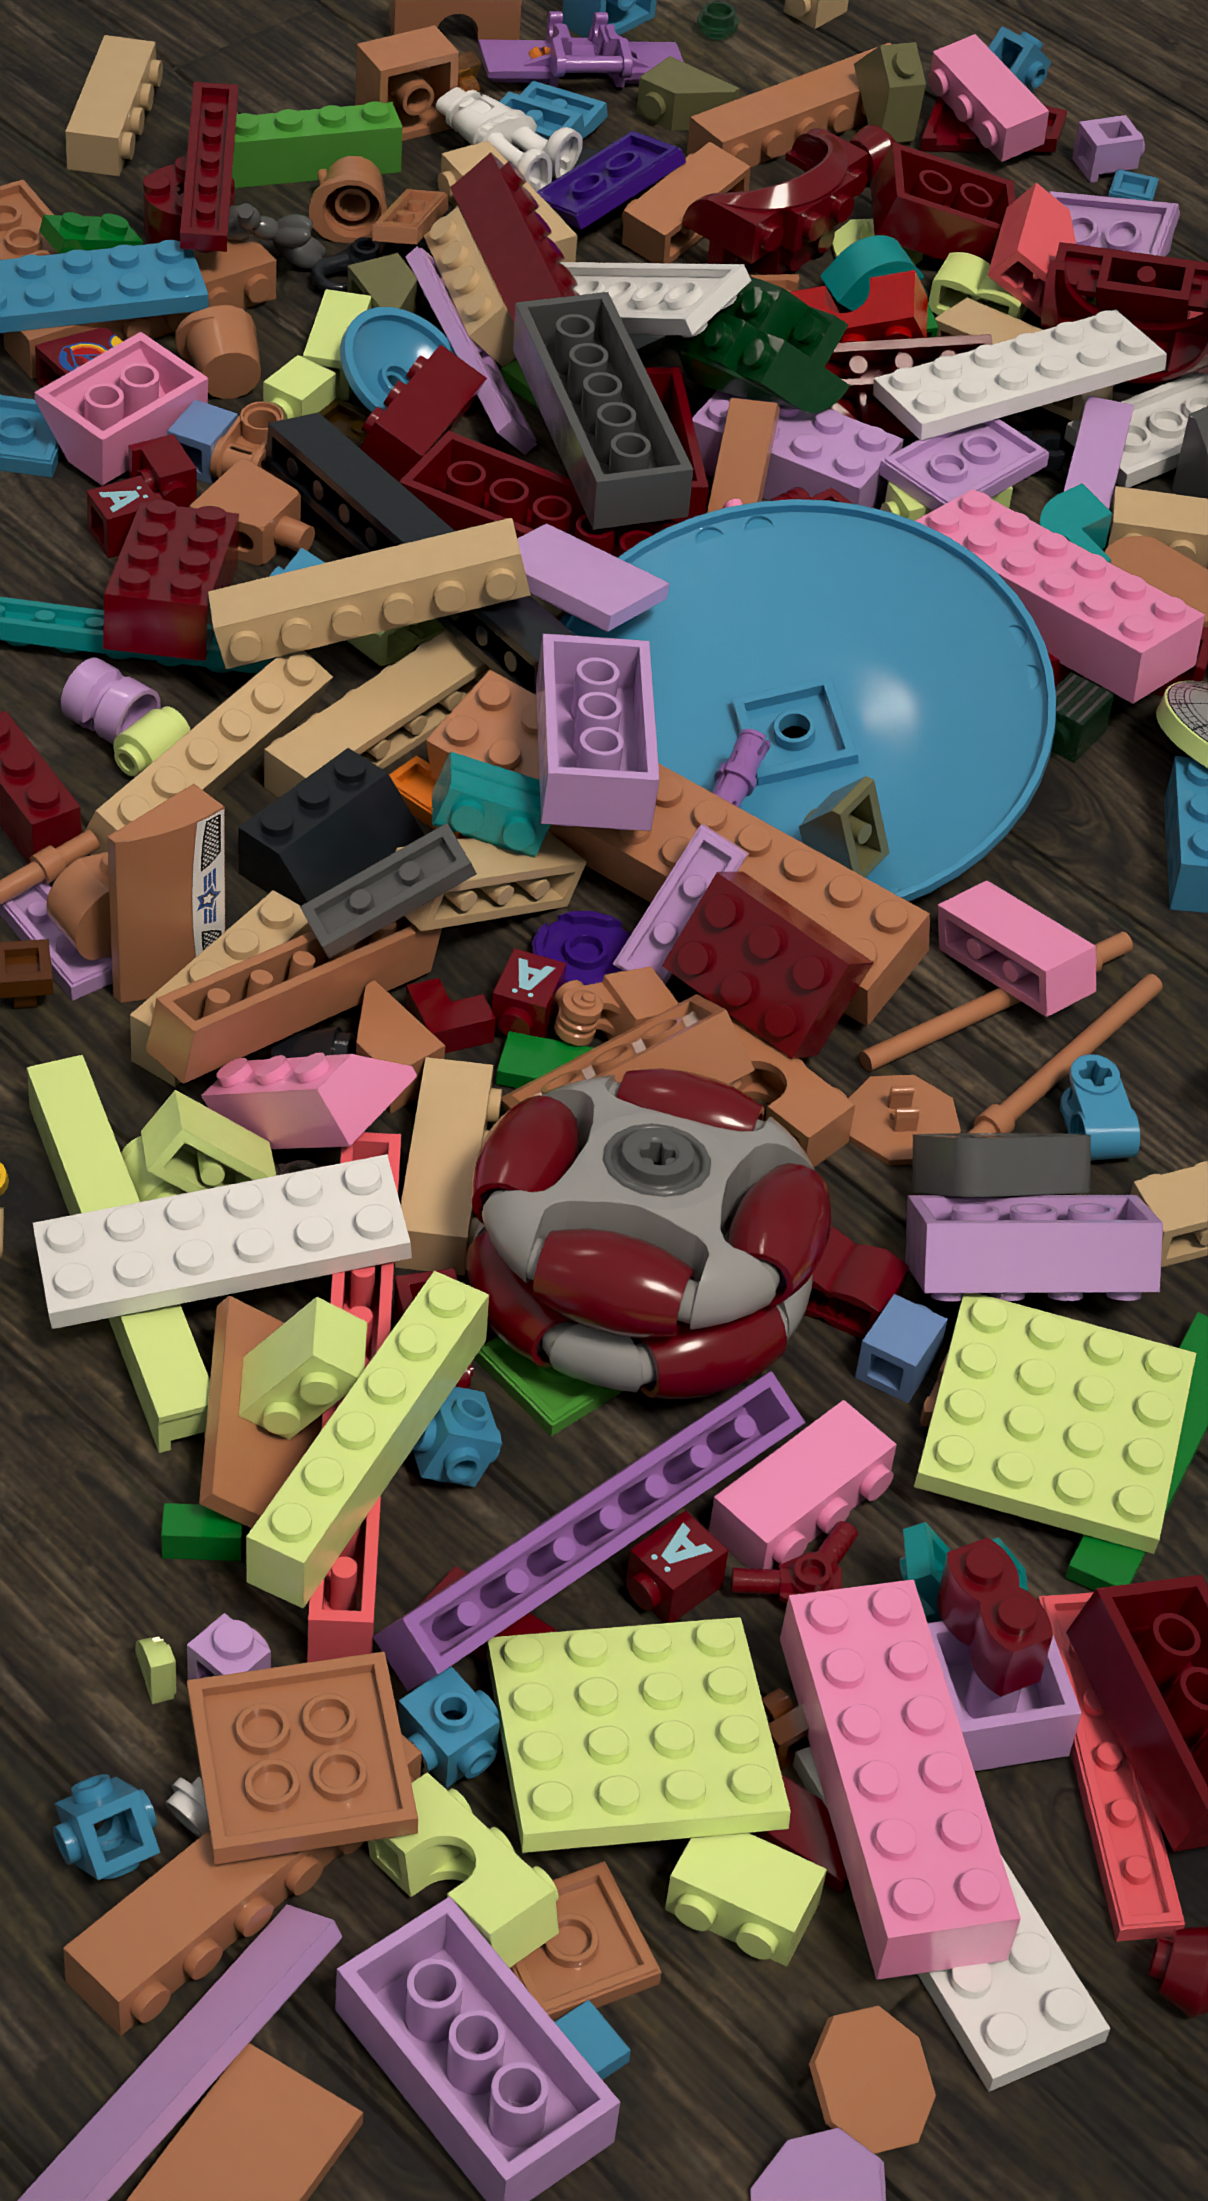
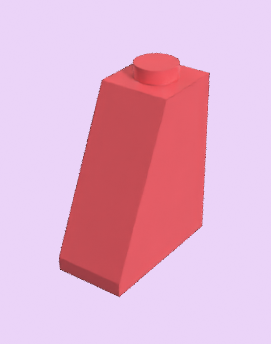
(1028, 243)

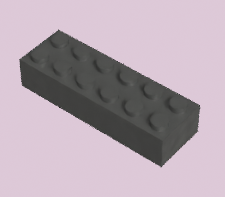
(602, 411)

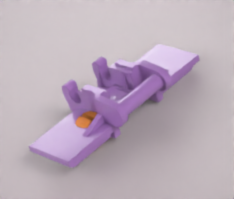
(560, 54)

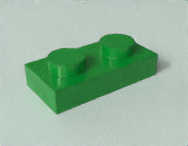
(87, 233)

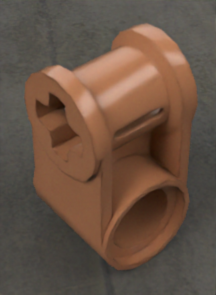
(245, 438)

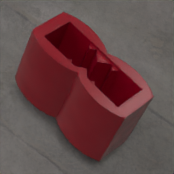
(854, 1284)
(994, 1617)

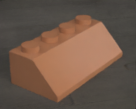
(686, 1037)

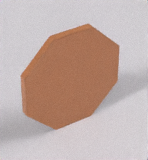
(895, 1109)
(872, 2079)

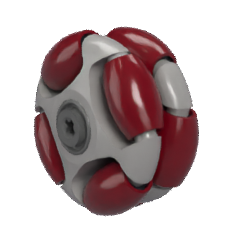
(646, 1232)

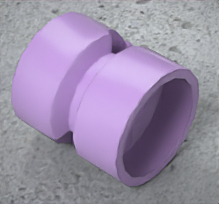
(104, 699)

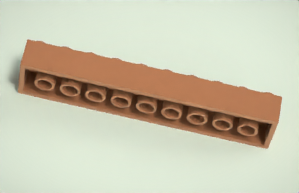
(500, 728)

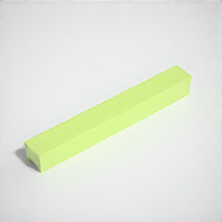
(93, 1178)

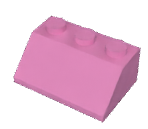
(117, 402)
(307, 1098)

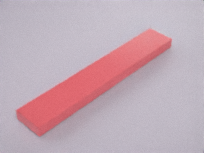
(1117, 1811)

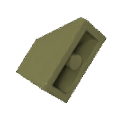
(892, 89)
(677, 91)
(386, 281)
(848, 827)

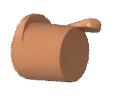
(347, 200)
(223, 348)

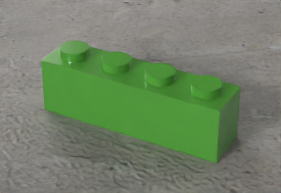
(299, 143)

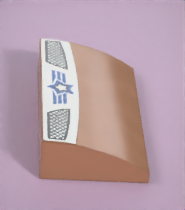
(165, 891)

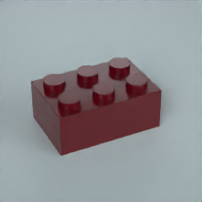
(938, 204)
(767, 964)

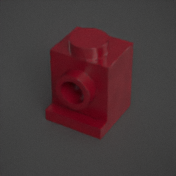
(165, 469)

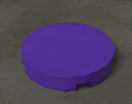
(583, 941)

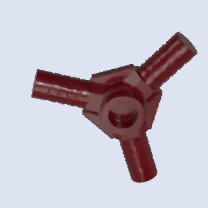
(802, 1574)

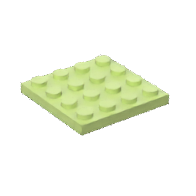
(1057, 1421)
(635, 1735)

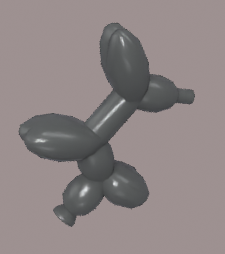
(285, 237)

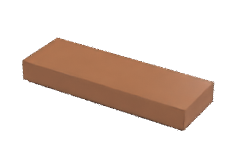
(410, 216)
(744, 452)

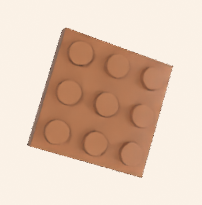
(301, 1757)

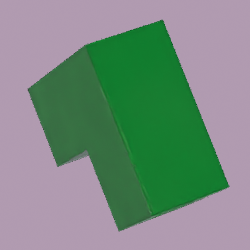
(199, 1534)

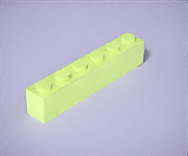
(366, 1440)

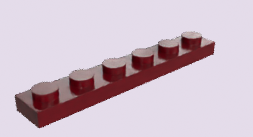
(209, 167)

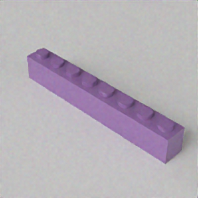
(587, 1532)

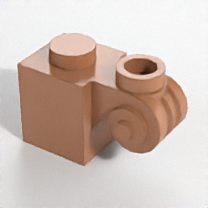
(610, 1006)

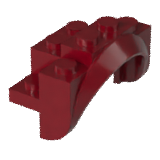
(788, 222)
(1144, 288)

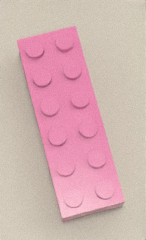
(1084, 607)
(898, 1780)

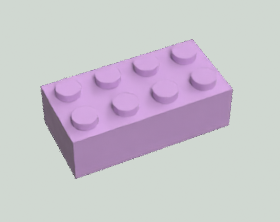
(809, 451)
(596, 733)
(1033, 1246)
(476, 2055)

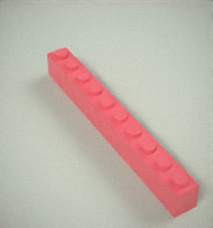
(345, 1600)

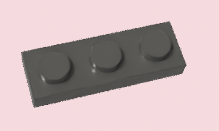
(388, 890)

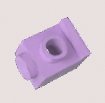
(1107, 146)
(227, 1648)

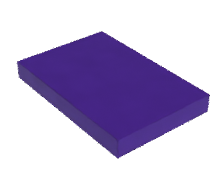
(610, 178)

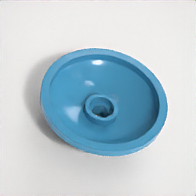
(382, 348)

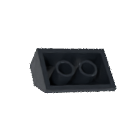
(326, 829)

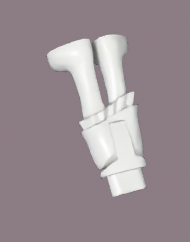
(508, 130)

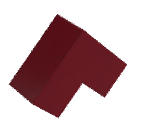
(455, 1023)

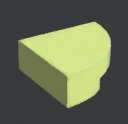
(157, 1668)

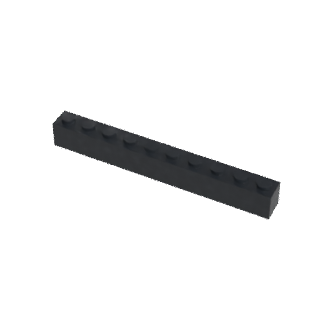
(381, 513)

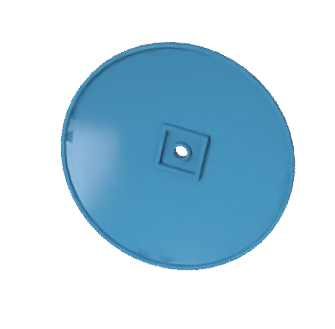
(874, 642)

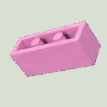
(988, 98)
(1017, 948)
(803, 1489)

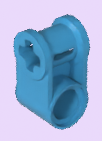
(1100, 1107)

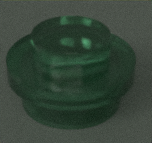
(718, 20)

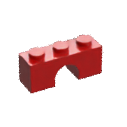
(891, 312)

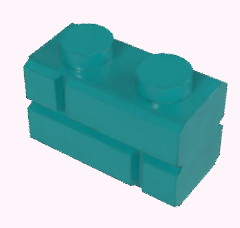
(489, 804)

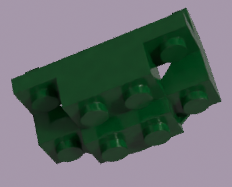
(766, 350)

